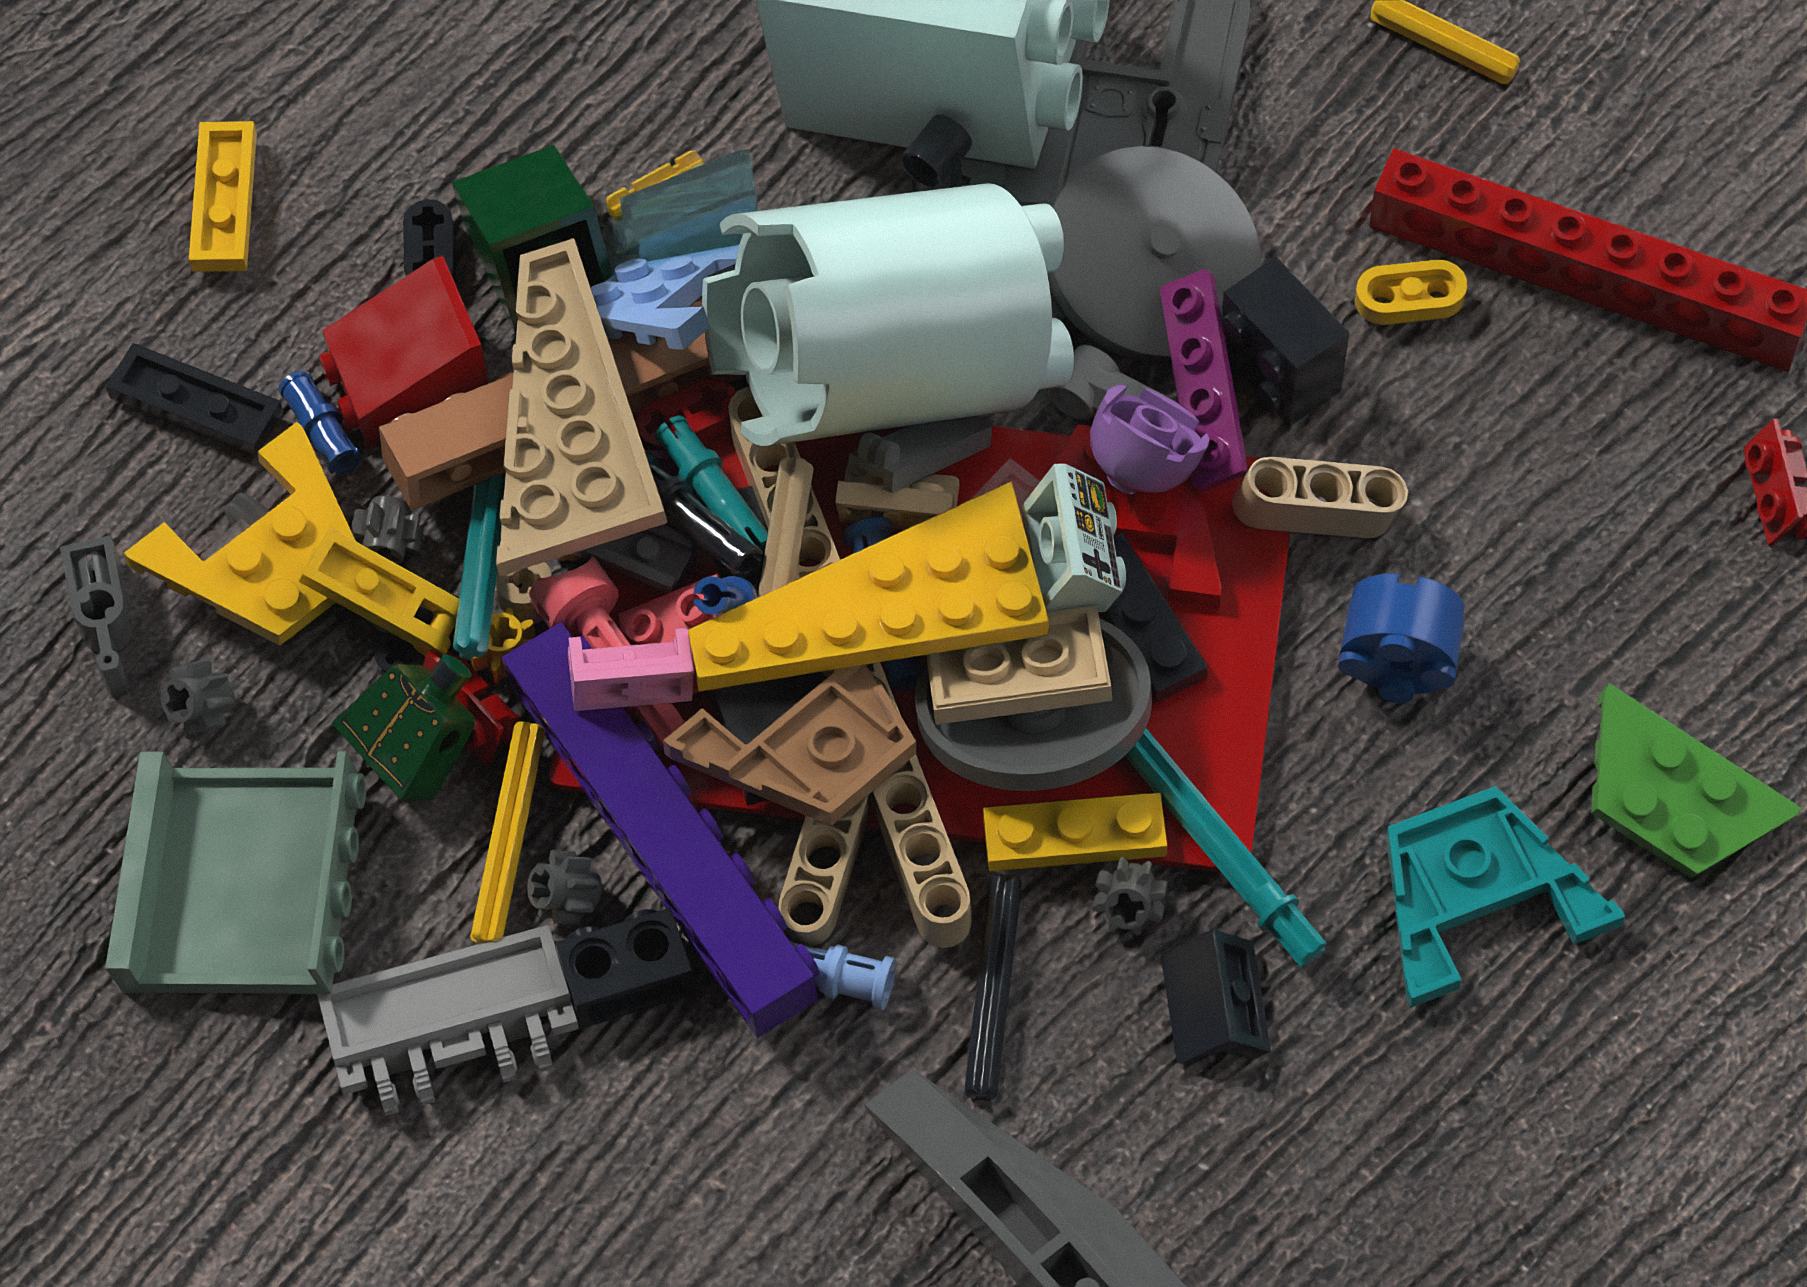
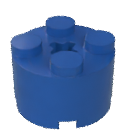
(1402, 636)

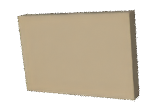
(1025, 673)

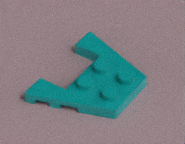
(1470, 864)

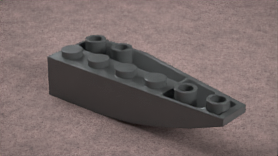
(1013, 1200)

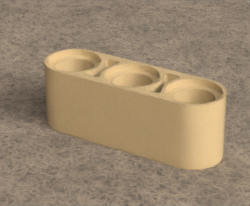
(1340, 484)
(822, 886)

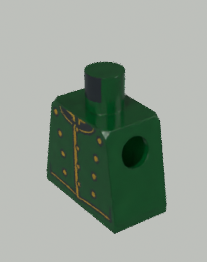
(411, 726)

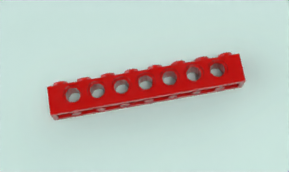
(1590, 259)

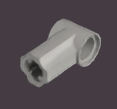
(1091, 378)

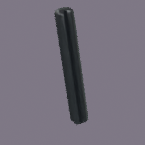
(993, 987)

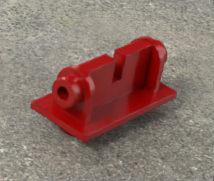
(1774, 467)
(492, 716)

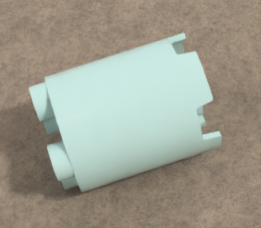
(889, 311)

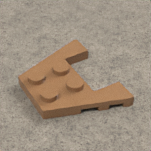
(814, 756)

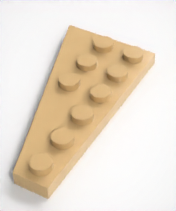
(570, 432)

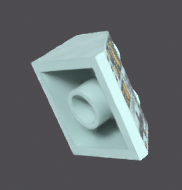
(1073, 540)

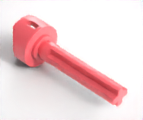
(583, 605)

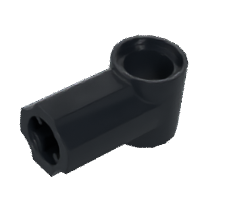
(936, 155)

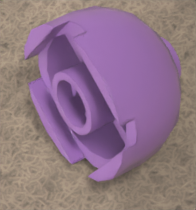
(1145, 441)

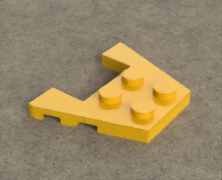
(260, 569)

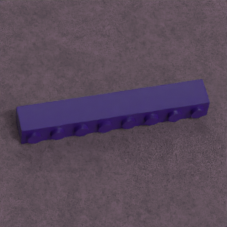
(668, 839)

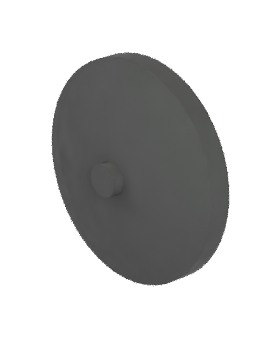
(1138, 225)
(1047, 745)

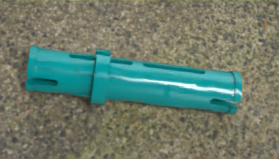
(704, 473)

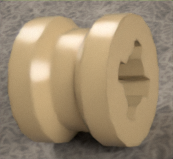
(518, 599)

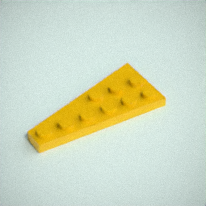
(917, 593)

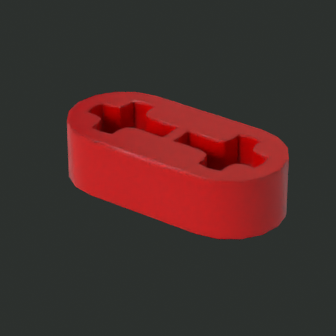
(689, 404)

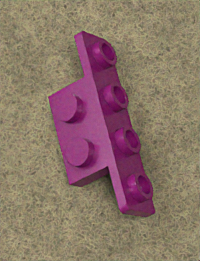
(1204, 375)

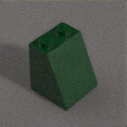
(525, 209)

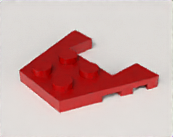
(1160, 518)

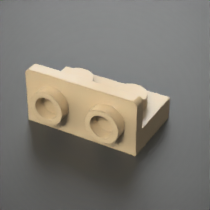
(906, 507)

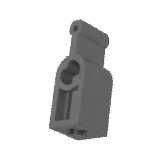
(98, 600)

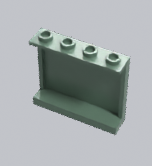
(235, 878)

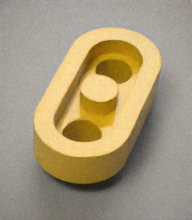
(1408, 290)

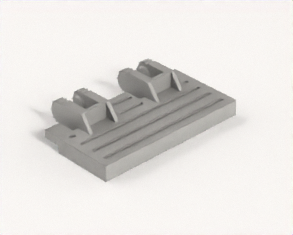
(447, 1007)

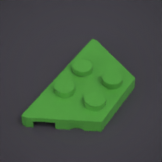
(1675, 790)

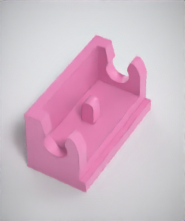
(631, 674)

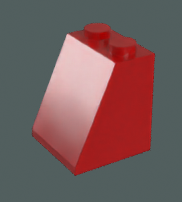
(403, 351)

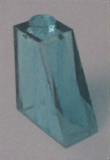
(686, 210)

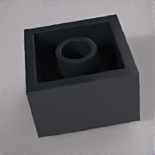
(1283, 342)

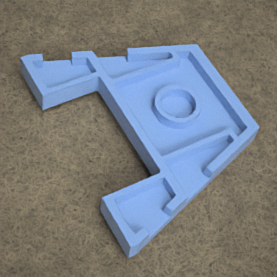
(656, 297)

